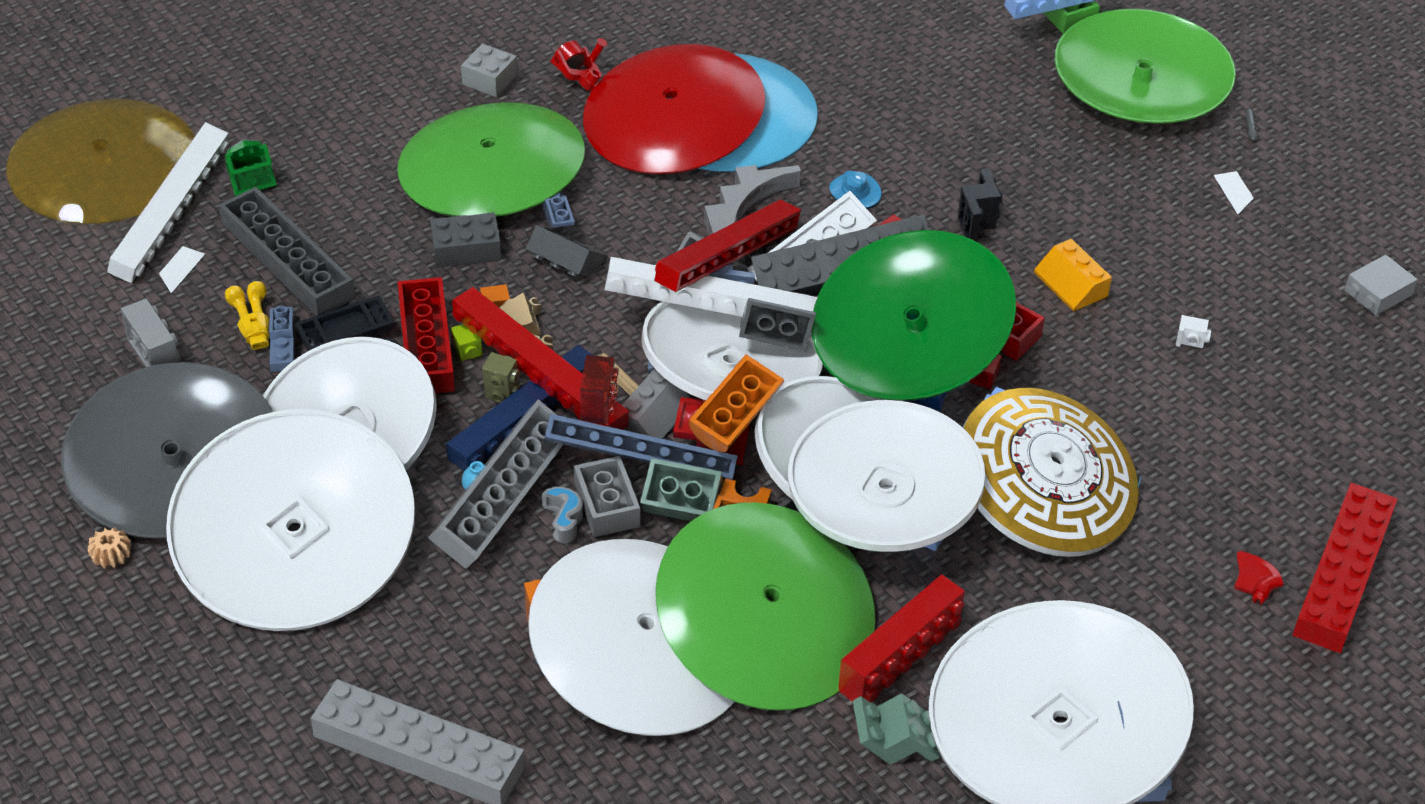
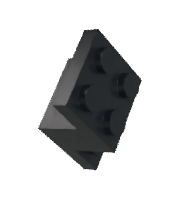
(979, 206)

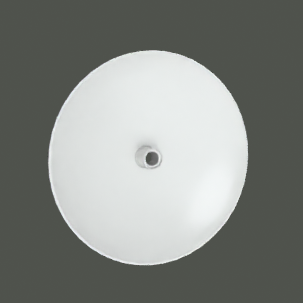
(595, 647)

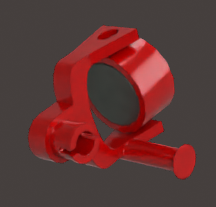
(572, 56)

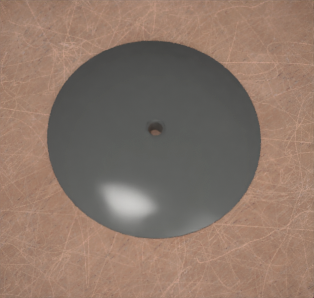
(142, 435)

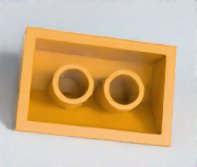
(1073, 275)

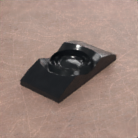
(359, 319)

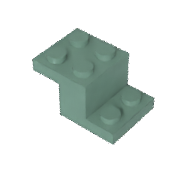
(895, 729)

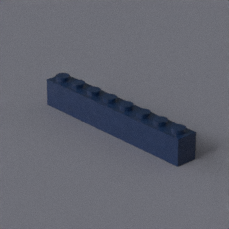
(489, 431)

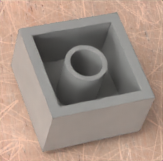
(489, 70)

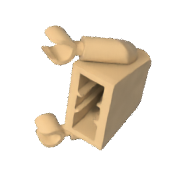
(524, 313)

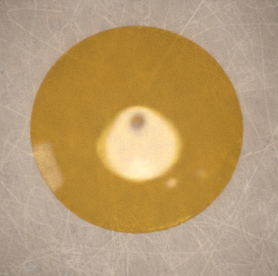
(96, 160)

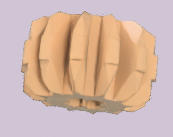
(109, 547)

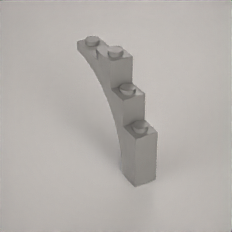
(749, 187)

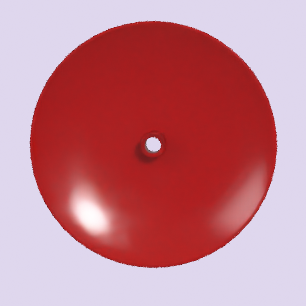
(674, 109)

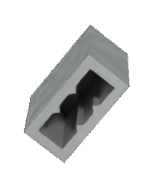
(1380, 284)

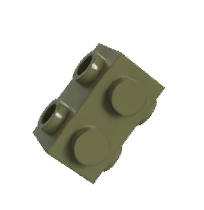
(500, 377)

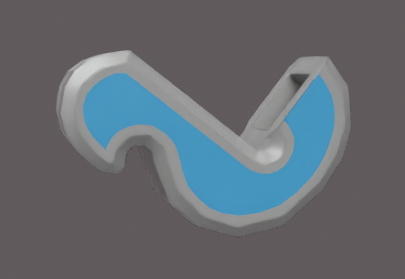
(570, 512)

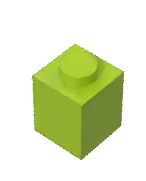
(465, 342)

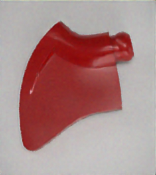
(1256, 576)

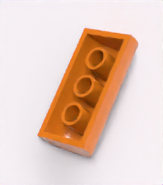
(734, 404)

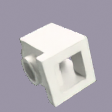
(1193, 332)

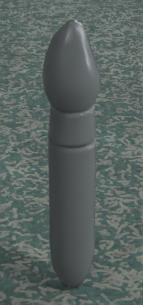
(1252, 133)

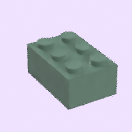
(680, 490)

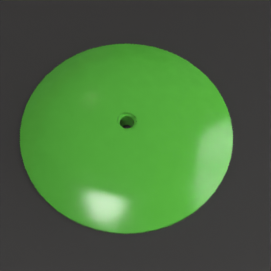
(1145, 66)
(491, 159)
(736, 639)

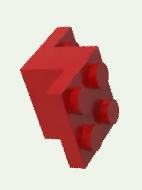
(682, 430)

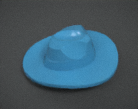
(860, 184)

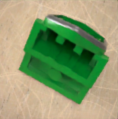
(249, 166)

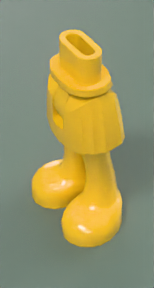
(254, 325)

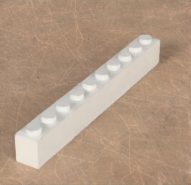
(168, 203)
(707, 293)

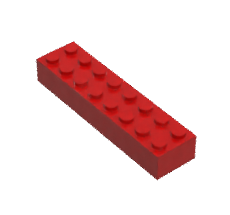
(1344, 568)

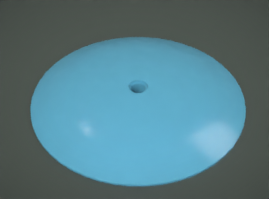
(785, 122)

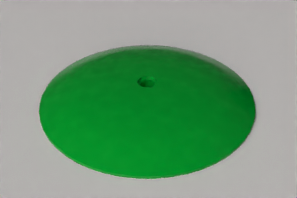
(914, 315)

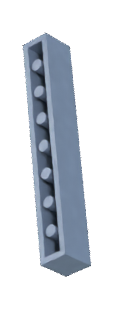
(635, 445)

